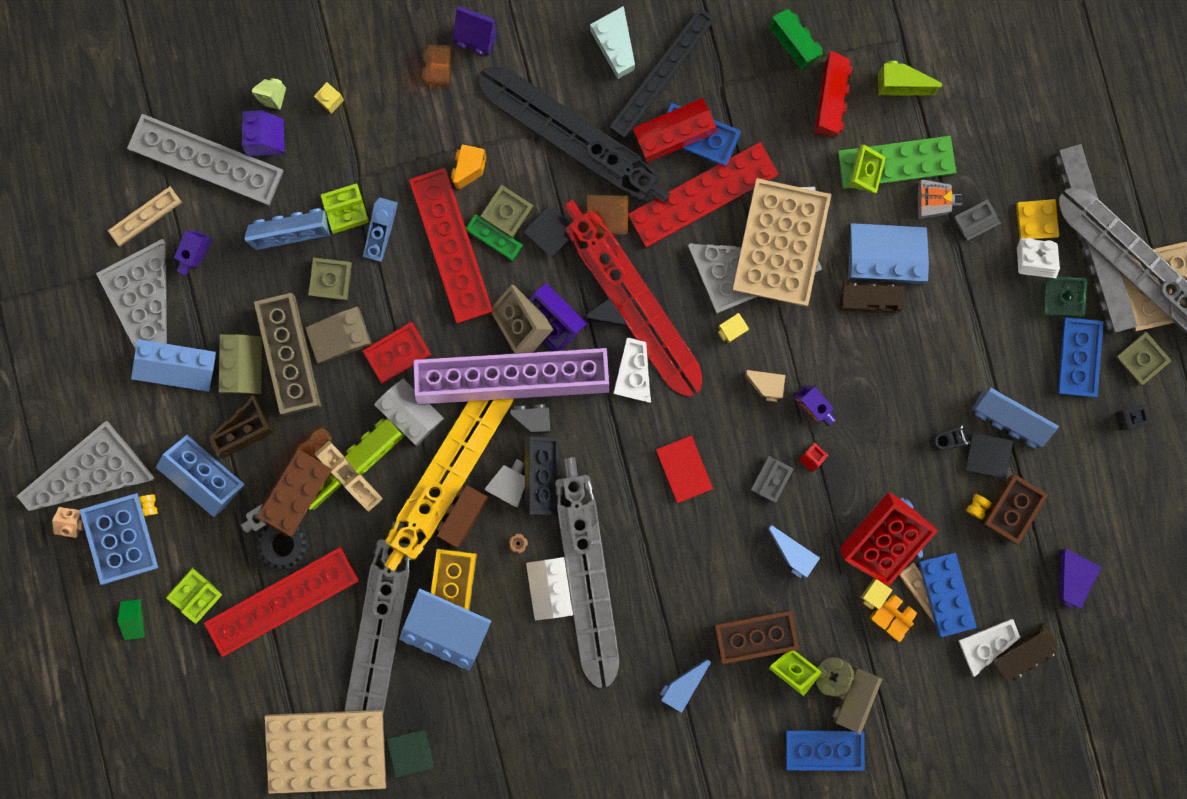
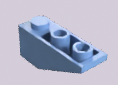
(380, 228)

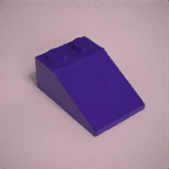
(474, 31)

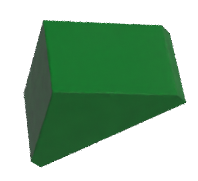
(131, 619)

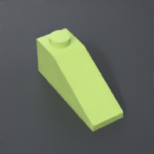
(270, 93)

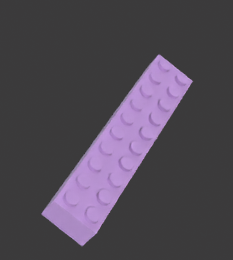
(511, 376)

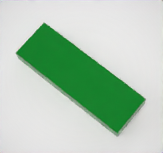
(494, 237)

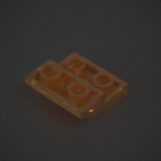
(612, 210)

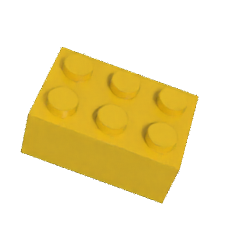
(454, 576)

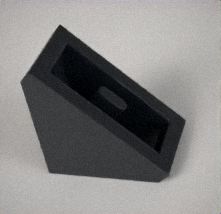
(606, 313)
(1132, 417)

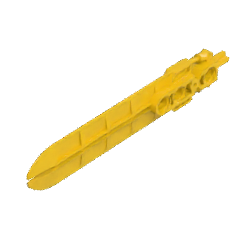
(452, 484)

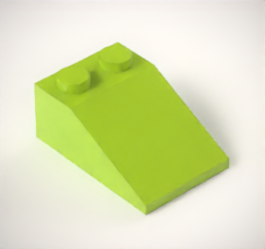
(905, 81)

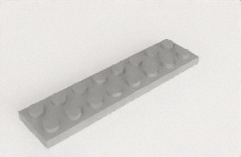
(205, 159)

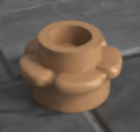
(518, 538)

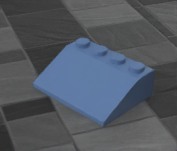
(287, 230)
(888, 254)
(118, 539)
(445, 629)

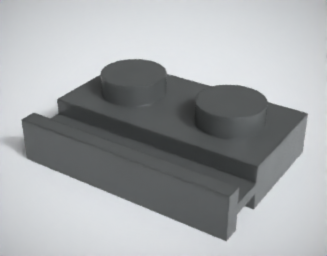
(977, 220)
(772, 479)

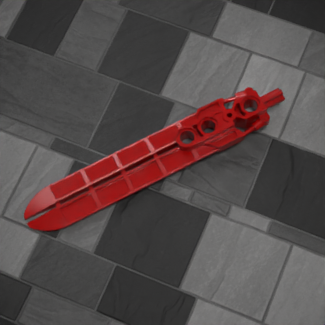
(643, 297)

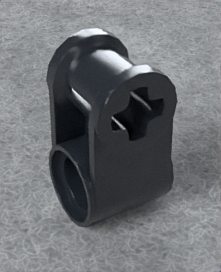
(953, 438)

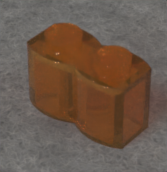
(438, 65)
(315, 441)

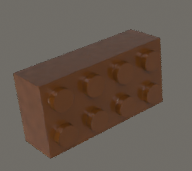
(293, 493)
(756, 636)

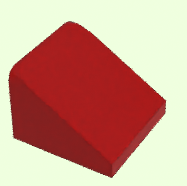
(813, 457)

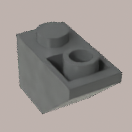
(533, 419)

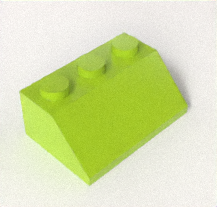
(373, 446)

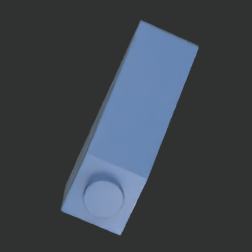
(682, 688)

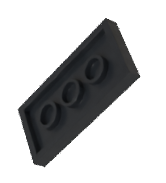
(541, 475)

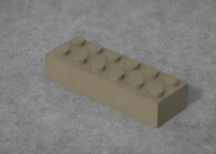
(287, 354)

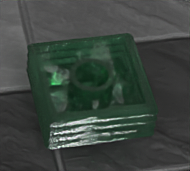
(1076, 290)

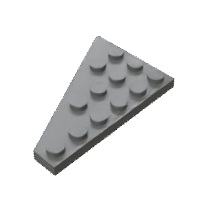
(718, 270)
(139, 293)
(91, 468)

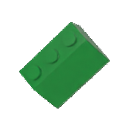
(795, 39)

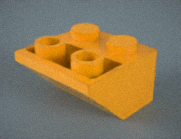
(469, 165)

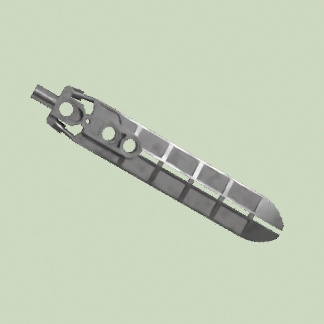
(1120, 258)
(597, 578)
(368, 632)

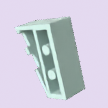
(614, 41)

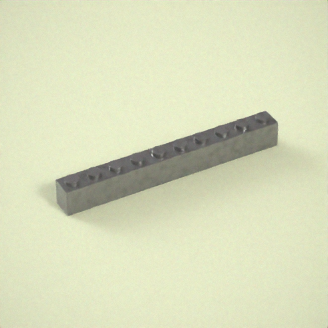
(1107, 278)

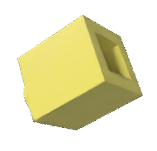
(329, 98)
(732, 328)
(875, 594)

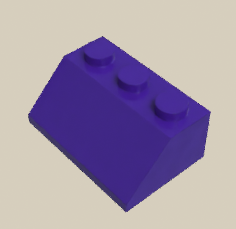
(561, 317)

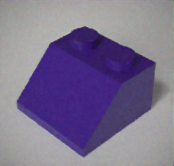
(262, 133)

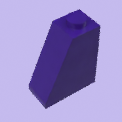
(1075, 578)

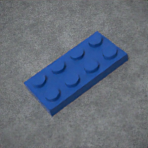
(716, 147)
(1080, 357)
(947, 595)
(825, 750)

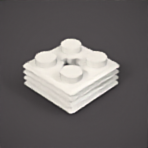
(1038, 258)

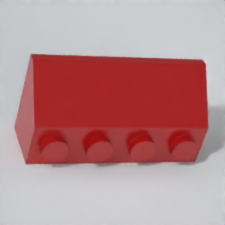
(832, 95)
(675, 130)

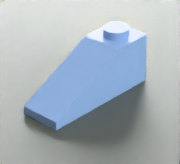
(796, 556)

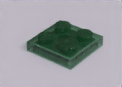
(410, 753)

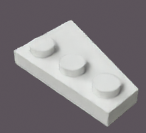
(633, 372)
(987, 644)

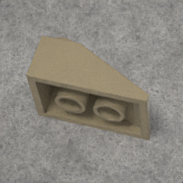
(520, 321)
(338, 335)

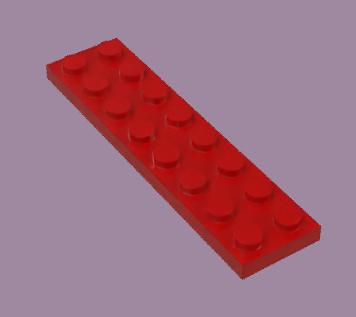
(702, 195)
(451, 245)
(281, 602)

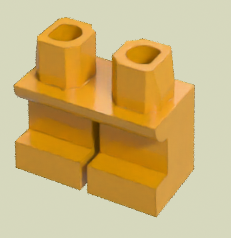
(892, 620)

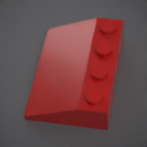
(887, 539)

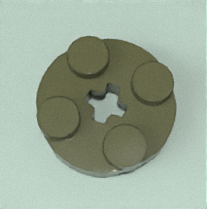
(844, 680)

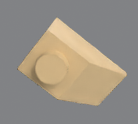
(767, 384)

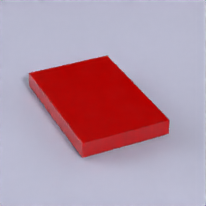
(396, 352)
(684, 469)

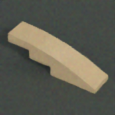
(351, 480)

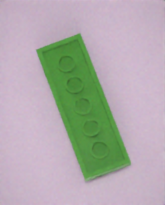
(906, 160)

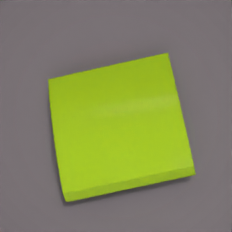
(344, 208)
(194, 595)

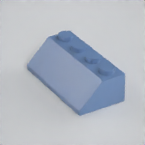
(173, 365)
(1014, 418)
(199, 475)

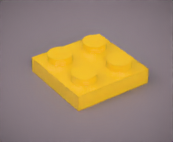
(1037, 219)

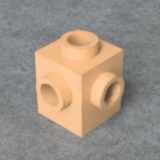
(67, 522)

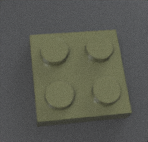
(507, 211)
(330, 279)
(1143, 358)

